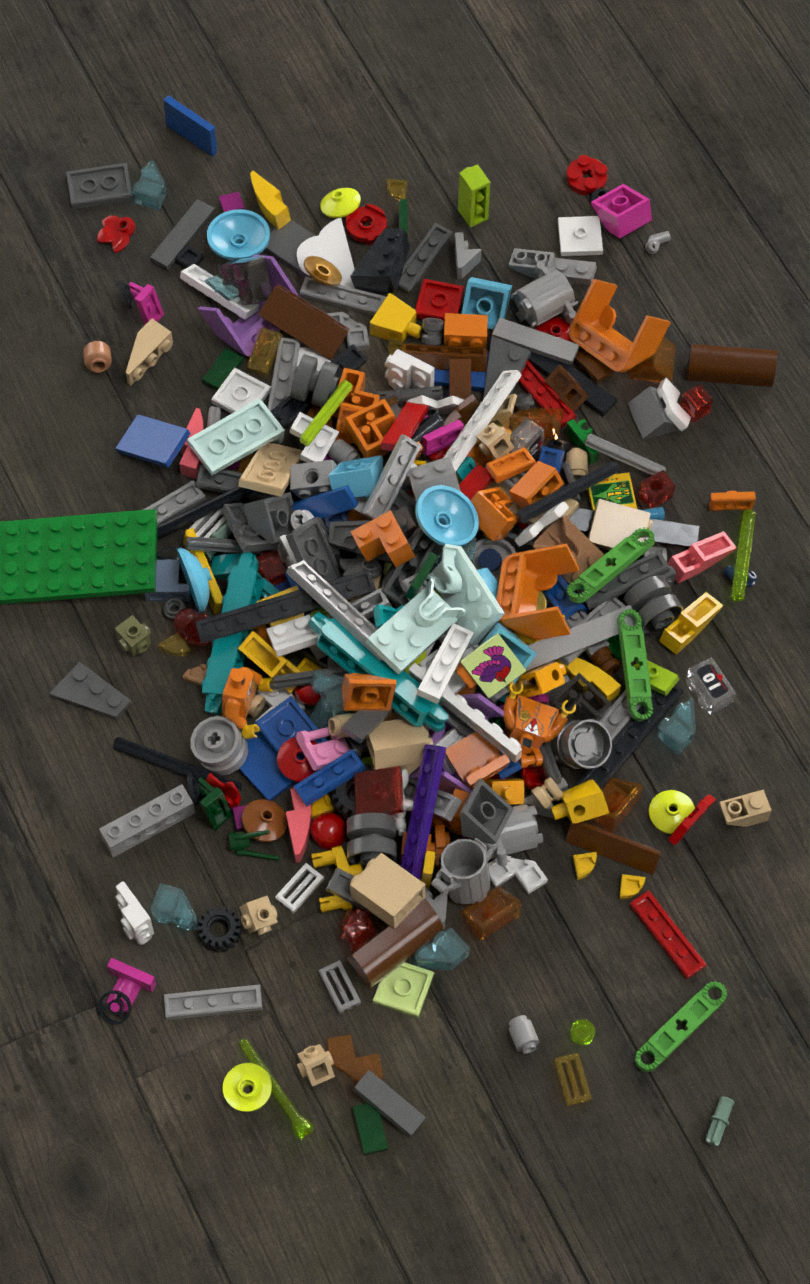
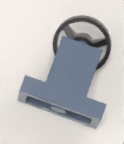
(168, 580)

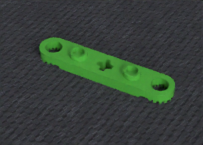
(599, 574)
(636, 680)
(668, 1039)

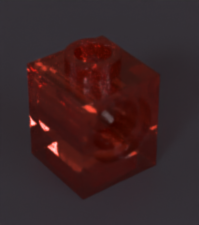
(696, 403)
(658, 481)
(271, 567)

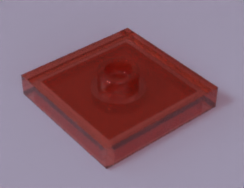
(379, 791)

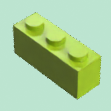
(473, 195)

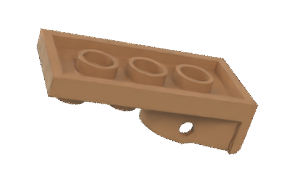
(583, 550)

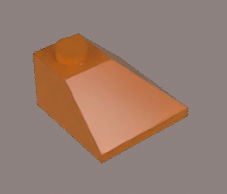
(367, 692)

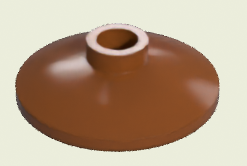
(254, 821)

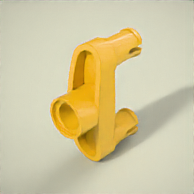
(337, 857)

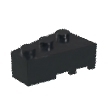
(383, 263)

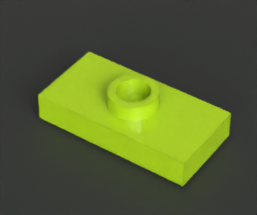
(660, 678)

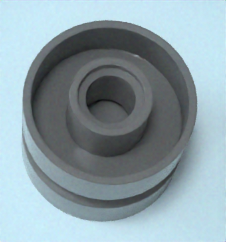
(310, 380)
(654, 603)
(582, 744)
(370, 837)

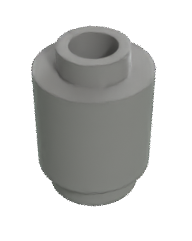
(342, 451)
(523, 1034)

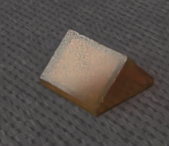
(657, 366)
(546, 418)
(620, 798)
(492, 913)

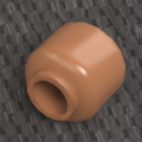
(97, 356)

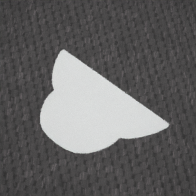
(333, 247)

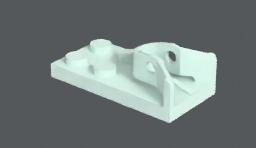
(236, 436)
(464, 588)
(414, 629)

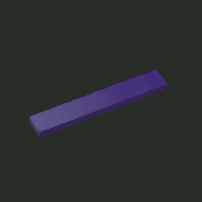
(423, 809)

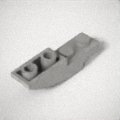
(574, 270)

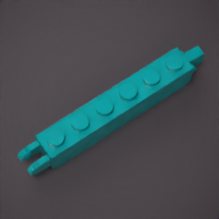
(243, 590)
(356, 658)

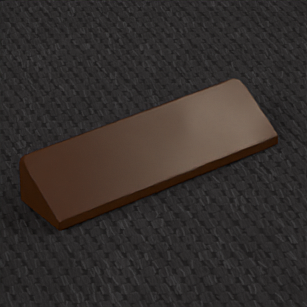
(440, 356)
(613, 847)

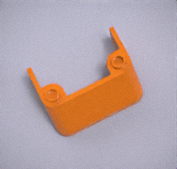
(595, 334)
(518, 590)

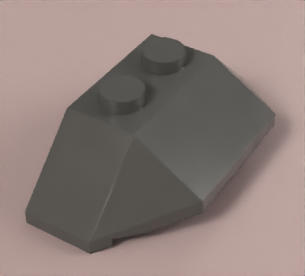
(421, 546)

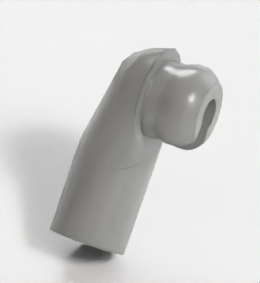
(655, 240)

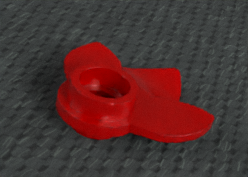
(115, 233)
(229, 789)

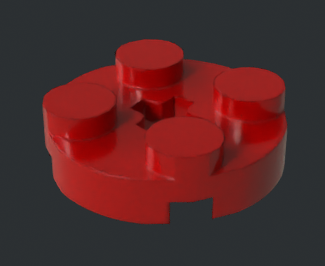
(582, 166)
(362, 233)

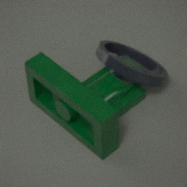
(213, 805)

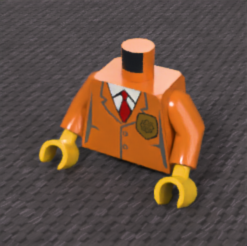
(239, 695)
(532, 721)

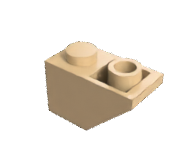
(746, 809)

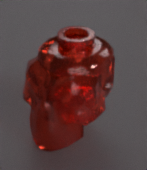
(185, 625)
(357, 928)

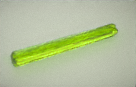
(743, 555)

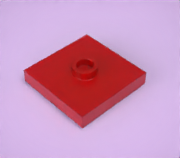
(437, 299)

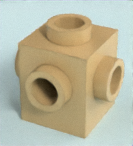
(495, 441)
(258, 915)
(315, 1064)

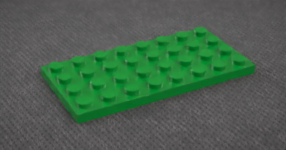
(78, 556)

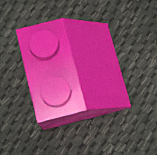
(622, 210)

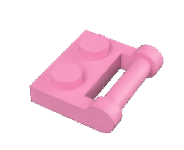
(322, 753)

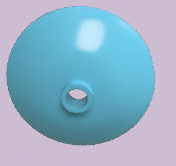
(238, 234)
(447, 516)
(196, 577)

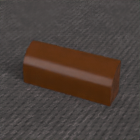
(304, 321)
(732, 365)
(397, 945)

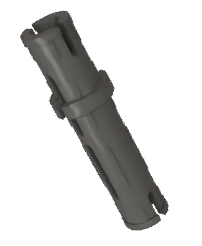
(404, 395)

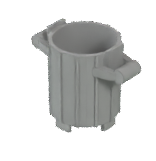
(545, 297)
(518, 834)
(465, 870)

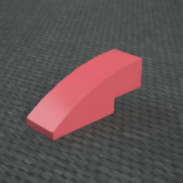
(190, 462)
(701, 556)
(299, 825)

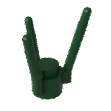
(241, 840)

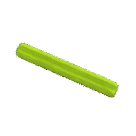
(325, 413)

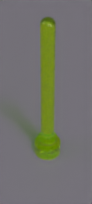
(301, 1126)

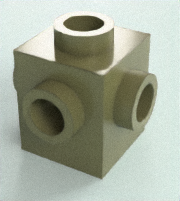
(133, 636)

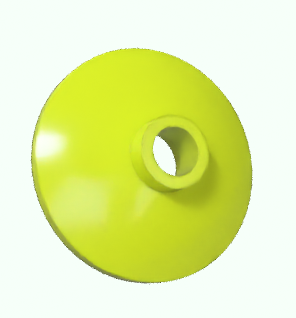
(340, 202)
(662, 817)
(241, 1077)

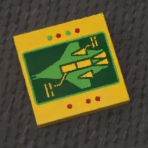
(613, 489)

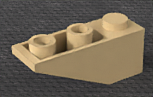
(148, 347)

